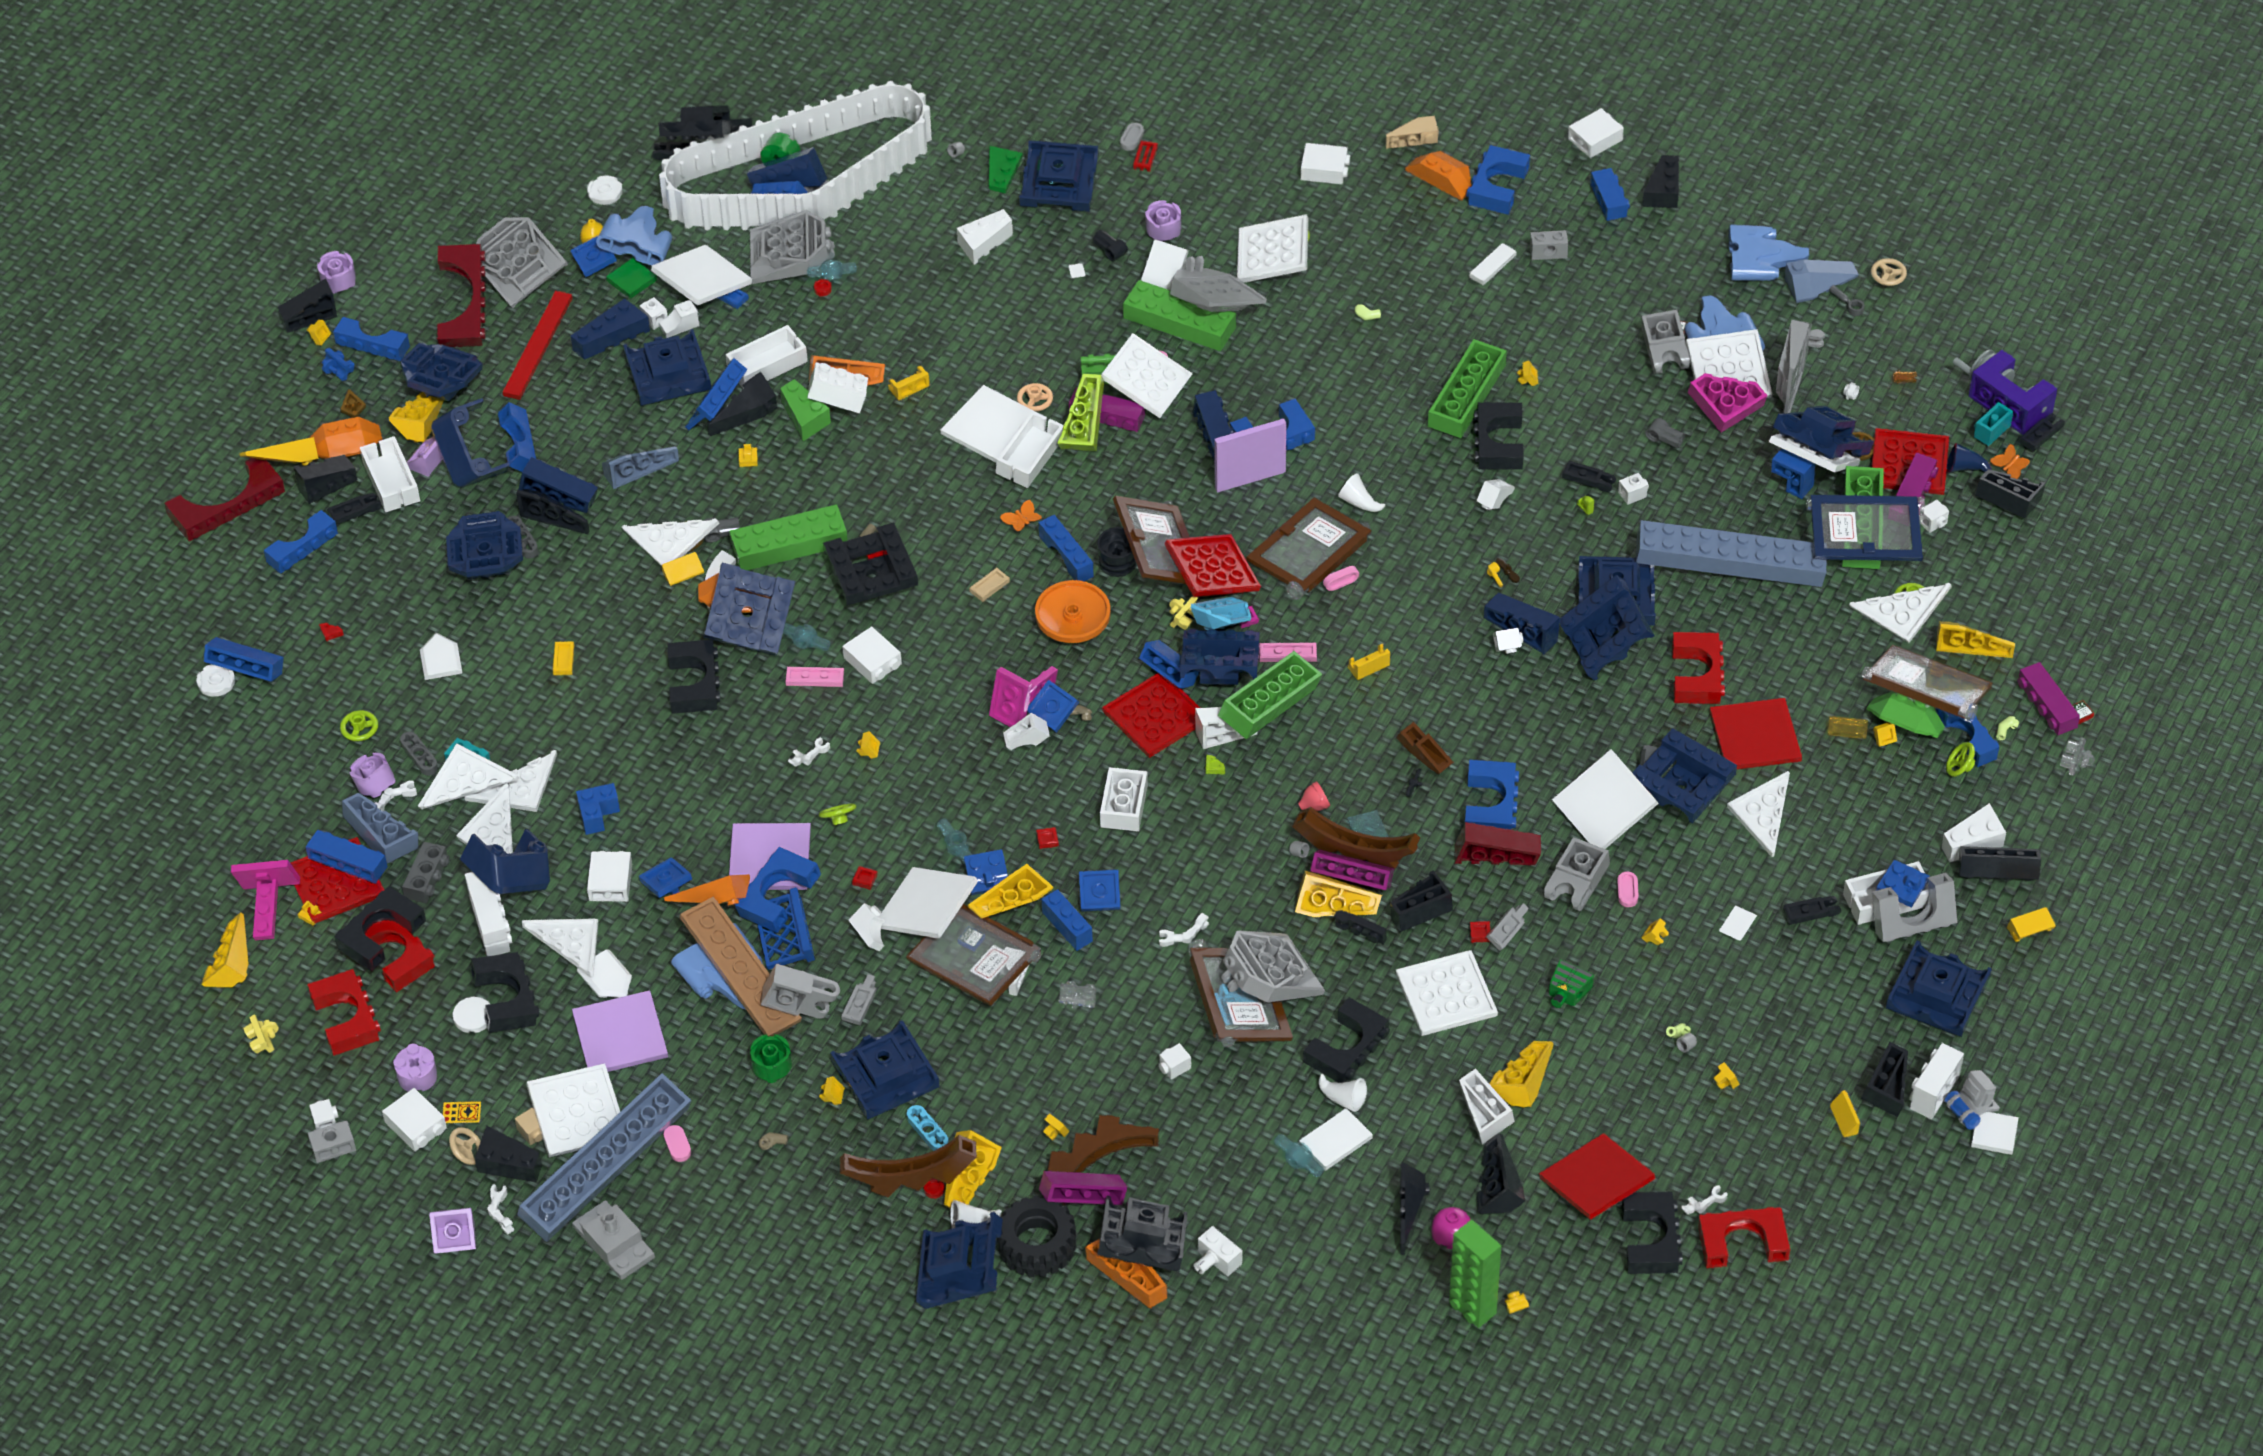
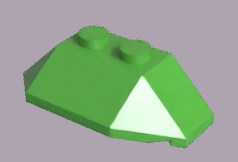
(1907, 713)

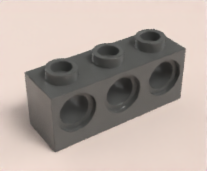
(425, 872)

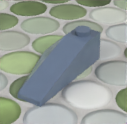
(1812, 277)
(634, 466)

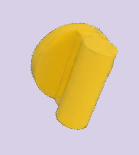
(1516, 1301)

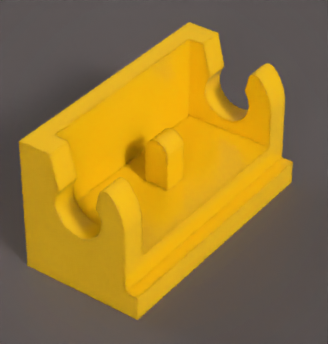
(910, 384)
(1370, 663)
(2030, 924)

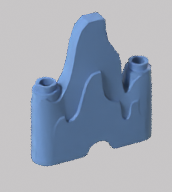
(635, 236)
(1758, 254)
(1717, 321)
(702, 974)

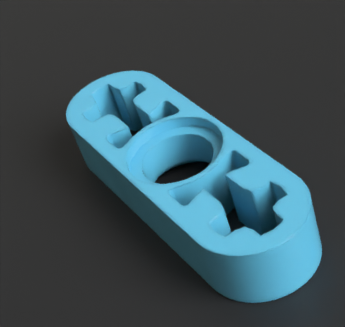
(926, 1120)

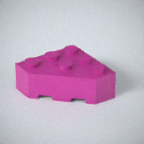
(1726, 399)

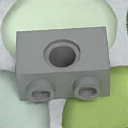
(1548, 245)
(341, 1142)

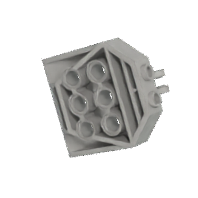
(789, 247)
(521, 254)
(1212, 288)
(1793, 360)
(1268, 967)

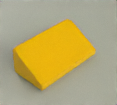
(682, 568)
(1845, 1115)

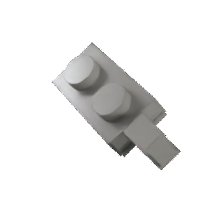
(1507, 926)
(860, 1001)

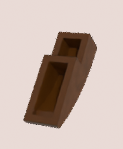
(1424, 748)

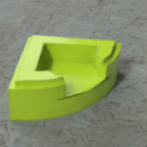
(1586, 504)
(1214, 766)

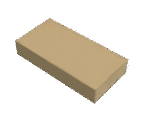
(989, 584)

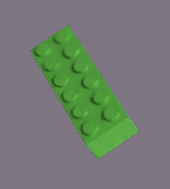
(1162, 311)
(1466, 387)
(1863, 482)
(786, 537)
(1270, 694)
(1475, 1273)

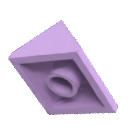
(425, 458)
(453, 1230)

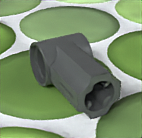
(1661, 431)
(722, 529)

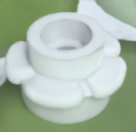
(1851, 391)

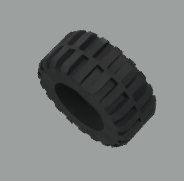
(1037, 1258)

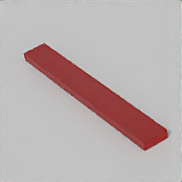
(537, 345)

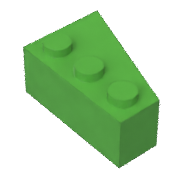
(807, 414)

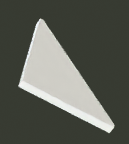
(670, 539)
(1903, 611)
(464, 775)
(528, 789)
(1762, 811)
(492, 822)
(570, 938)

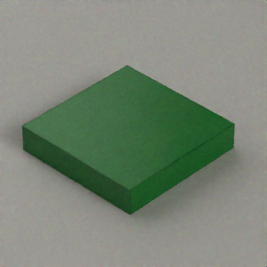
(631, 278)

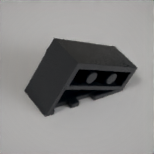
(1663, 185)
(308, 307)
(325, 477)
(2010, 493)
(1422, 903)
(1888, 1081)
(507, 1157)

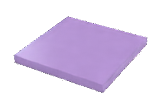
(1250, 455)
(756, 842)
(620, 1032)

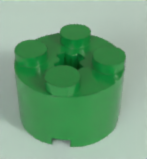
(778, 146)
(771, 1057)

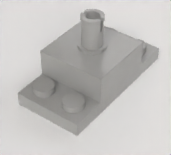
(614, 1239)

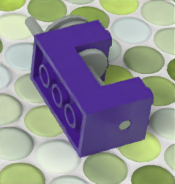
(1992, 383)

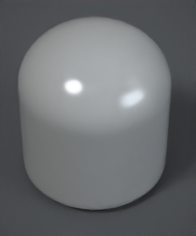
(958, 146)
(1295, 849)
(1687, 1039)

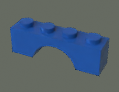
(389, 345)
(516, 423)
(285, 554)
(1076, 560)
(1985, 747)

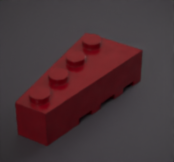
(1496, 845)

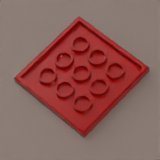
(1896, 450)
(1212, 565)
(1153, 714)
(1756, 733)
(331, 888)
(1597, 1176)

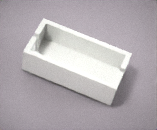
(770, 354)
(1029, 449)
(390, 474)
(1859, 895)
(489, 916)

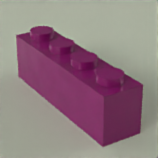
(1119, 412)
(1918, 476)
(2048, 698)
(1352, 869)
(1082, 1187)

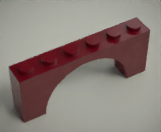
(468, 327)
(197, 520)

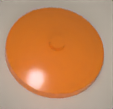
(1072, 611)

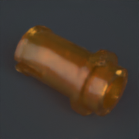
(1904, 376)

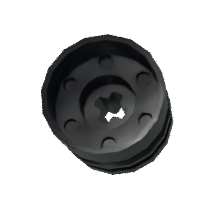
(1115, 553)

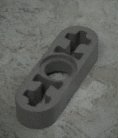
(529, 540)
(419, 761)

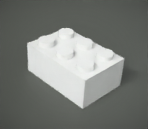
(837, 387)
(1123, 799)
(1936, 1080)

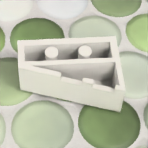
(984, 234)
(1212, 729)
(1978, 830)
(1485, 1106)

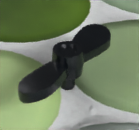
(1414, 782)

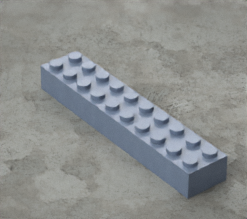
(1729, 553)
(603, 1157)

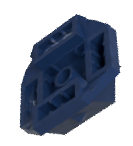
(439, 370)
(484, 545)

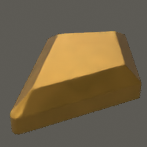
(352, 404)

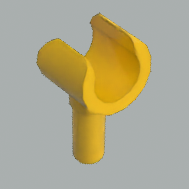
(1492, 570)

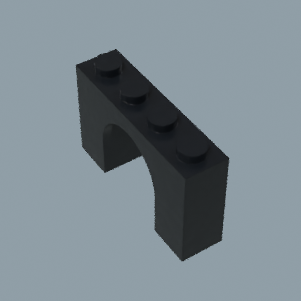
(1491, 453)
(703, 694)
(386, 906)
(506, 970)
(1342, 1064)
(1659, 1209)

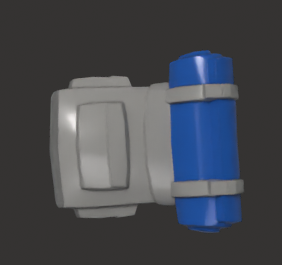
(1973, 1099)

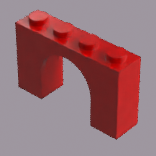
(1705, 648)
(412, 963)
(346, 989)
(1765, 1222)

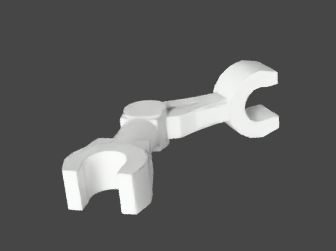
(807, 759)
(389, 793)
(1186, 937)
(1700, 1207)
(493, 1211)

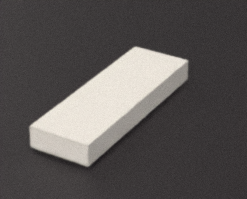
(1492, 264)

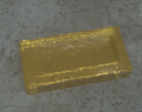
(1847, 727)

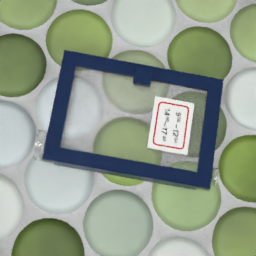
(1866, 527)

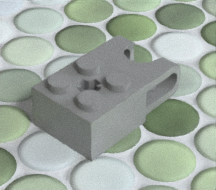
(1665, 340)
(1578, 872)
(798, 992)

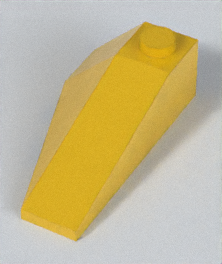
(416, 417)
(1966, 640)
(1015, 890)
(230, 958)
(1523, 1077)
(968, 1181)

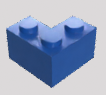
(1796, 470)
(594, 804)

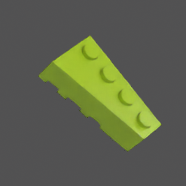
(1083, 421)

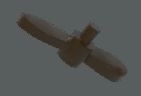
(1508, 570)

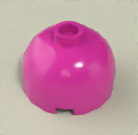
(1446, 1223)

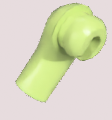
(1366, 314)
(2009, 722)
(1678, 1030)

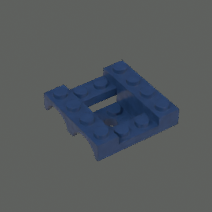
(1078, 168)
(675, 367)
(1823, 431)
(1639, 578)
(1605, 612)
(765, 626)
(1220, 655)
(1696, 768)
(1930, 999)
(896, 1080)
(946, 1275)

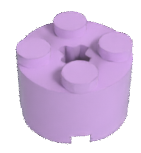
(1163, 220)
(337, 270)
(372, 774)
(415, 1068)

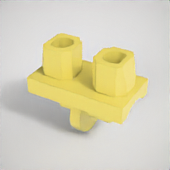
(1180, 618)
(263, 1031)

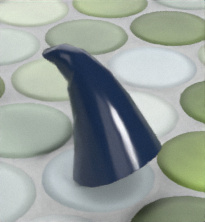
(1965, 459)

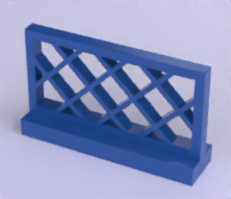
(718, 393)
(801, 930)

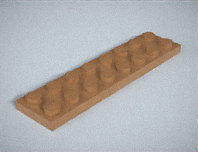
(735, 963)

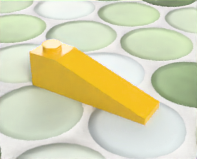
(291, 452)
(1325, 896)

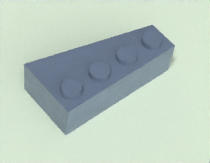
(379, 828)

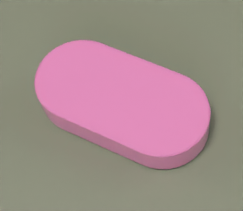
(1341, 578)
(1627, 889)
(677, 1143)

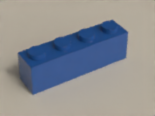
(243, 659)
(346, 856)

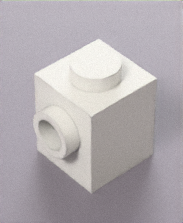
(655, 311)
(1633, 488)
(1934, 516)
(1508, 640)
(1174, 1061)
(323, 1114)

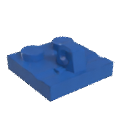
(591, 257)
(1053, 705)
(987, 868)
(665, 878)
(1905, 881)
(1099, 890)

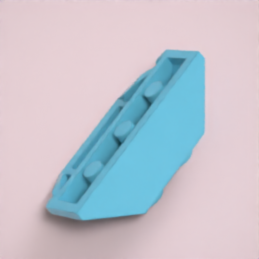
(1221, 613)

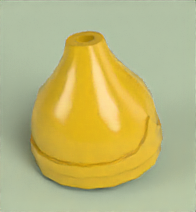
(590, 230)

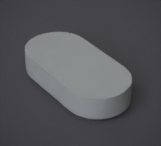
(1131, 136)

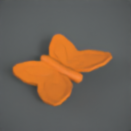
(2010, 461)
(1018, 521)

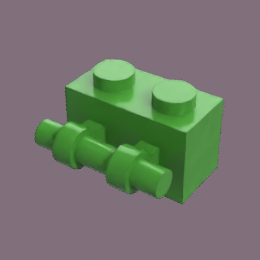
(1095, 364)

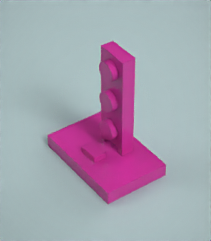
(1014, 694)
(266, 878)

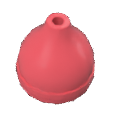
(1314, 798)

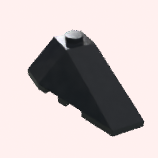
(749, 405)
(545, 509)
(1500, 1182)
(1411, 1202)

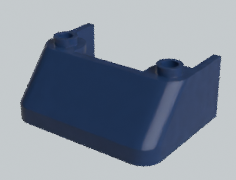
(453, 449)
(513, 872)

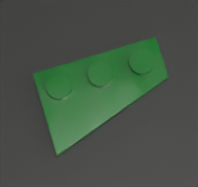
(1002, 168)

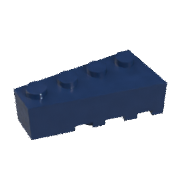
(799, 166)
(610, 329)
(1211, 418)
(558, 485)
(1537, 626)

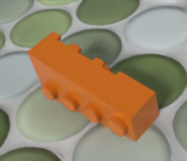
(1133, 1277)

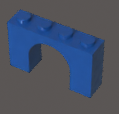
(1497, 162)
(1298, 425)
(1499, 777)
(781, 866)

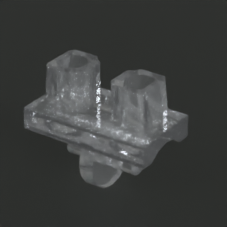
(2080, 756)
(1077, 995)

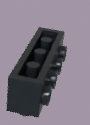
(1999, 863)

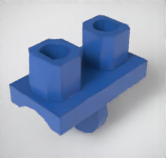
(335, 364)

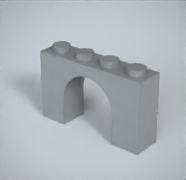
(1938, 912)

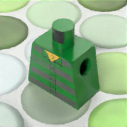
(1569, 984)

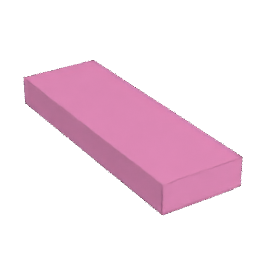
(1277, 651)
(814, 676)

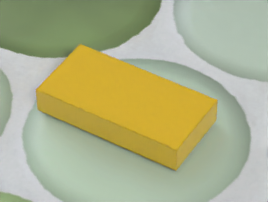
(563, 658)

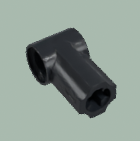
(1113, 248)

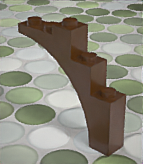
(1333, 837)
(1109, 1138)
(913, 1172)

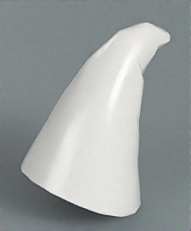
(1357, 495)
(1347, 1094)
(969, 1213)

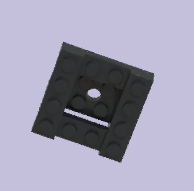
(702, 122)
(892, 569)
(1147, 1234)

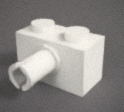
(1217, 1251)

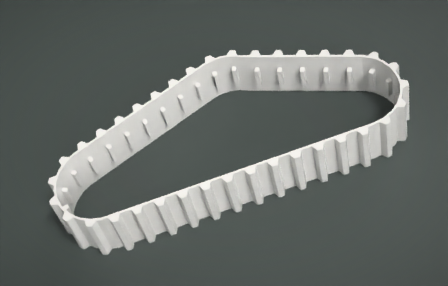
(802, 126)

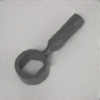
(1844, 298)

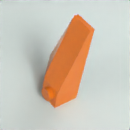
(871, 370)
(724, 890)

